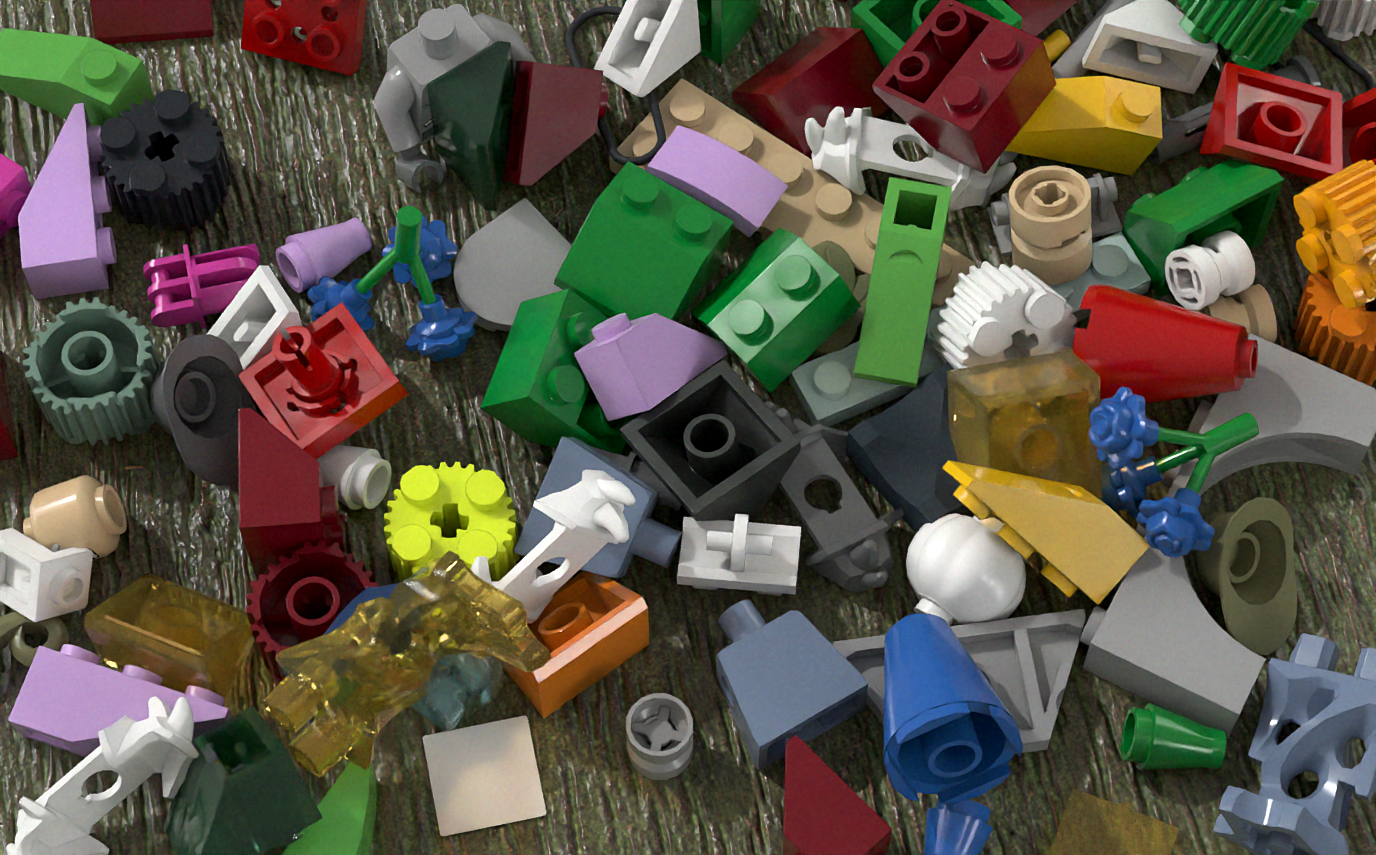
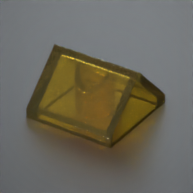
(172, 634)

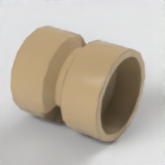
(1051, 223)

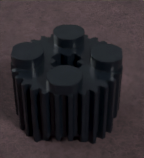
(166, 162)

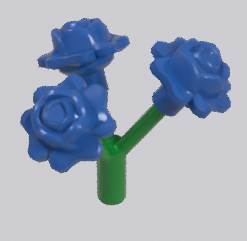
(416, 255)
(1119, 434)

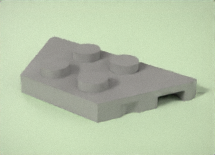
(1019, 656)

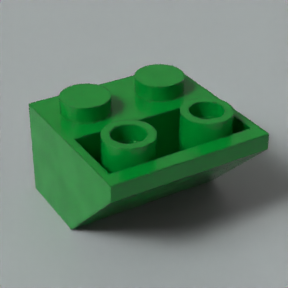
(539, 382)

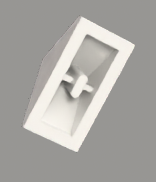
(650, 43)
(1150, 47)
(256, 317)

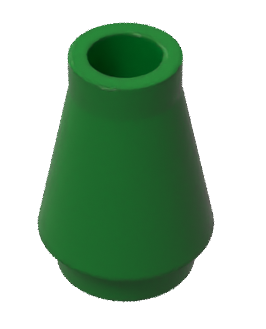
(1169, 741)

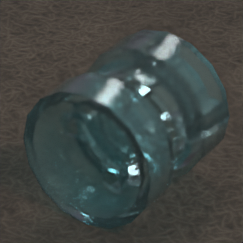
(450, 686)

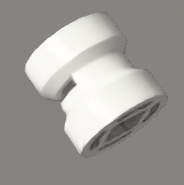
(1217, 267)

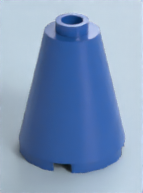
(941, 715)

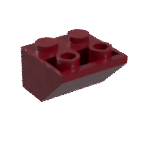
(967, 83)

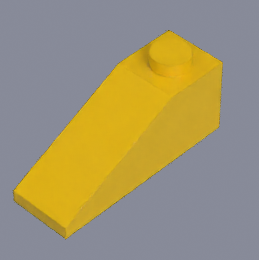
(1094, 124)

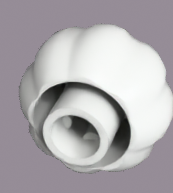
(965, 570)

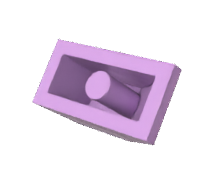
(643, 361)

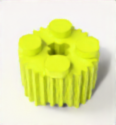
(446, 505)

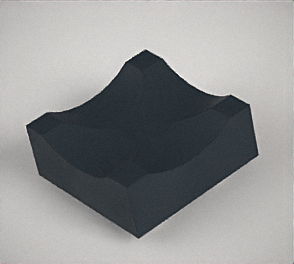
(906, 452)

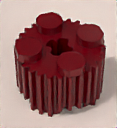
(296, 591)

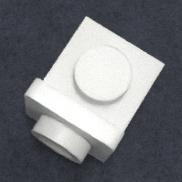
(40, 580)

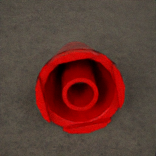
(1161, 347)

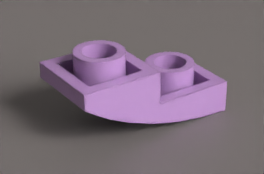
(718, 177)

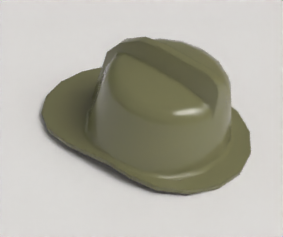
(1253, 573)

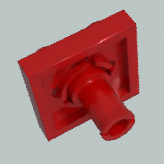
(329, 42)
(314, 375)

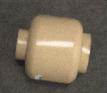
(78, 516)

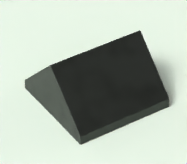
(715, 446)

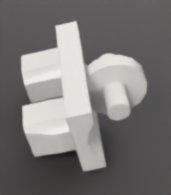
(739, 555)

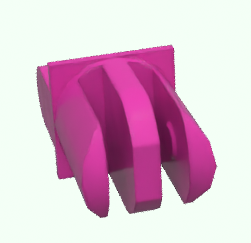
(205, 278)

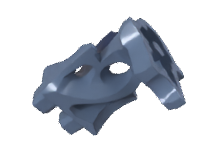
(1330, 714)

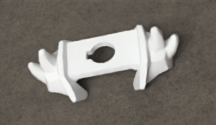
(866, 142)
(585, 522)
(135, 750)

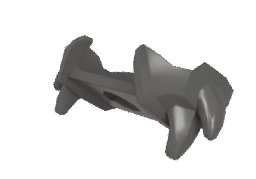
(850, 541)

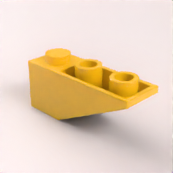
(1062, 522)

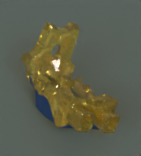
(340, 672)

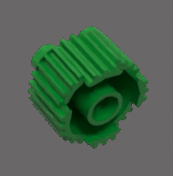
(1250, 28)

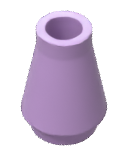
(321, 253)

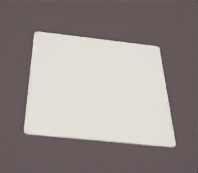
(484, 775)

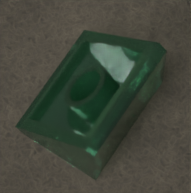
(472, 120)

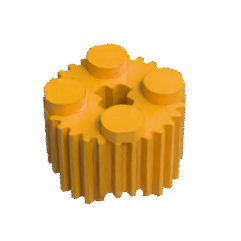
(1341, 231)

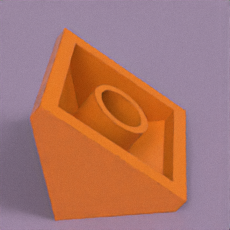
(589, 633)

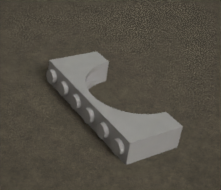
(1156, 629)

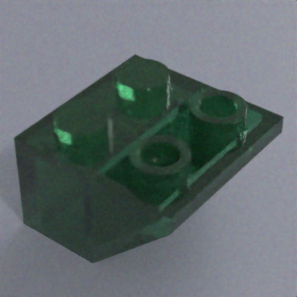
(239, 793)

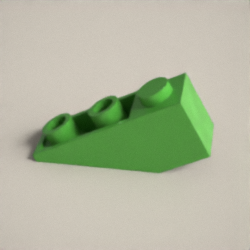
(902, 282)

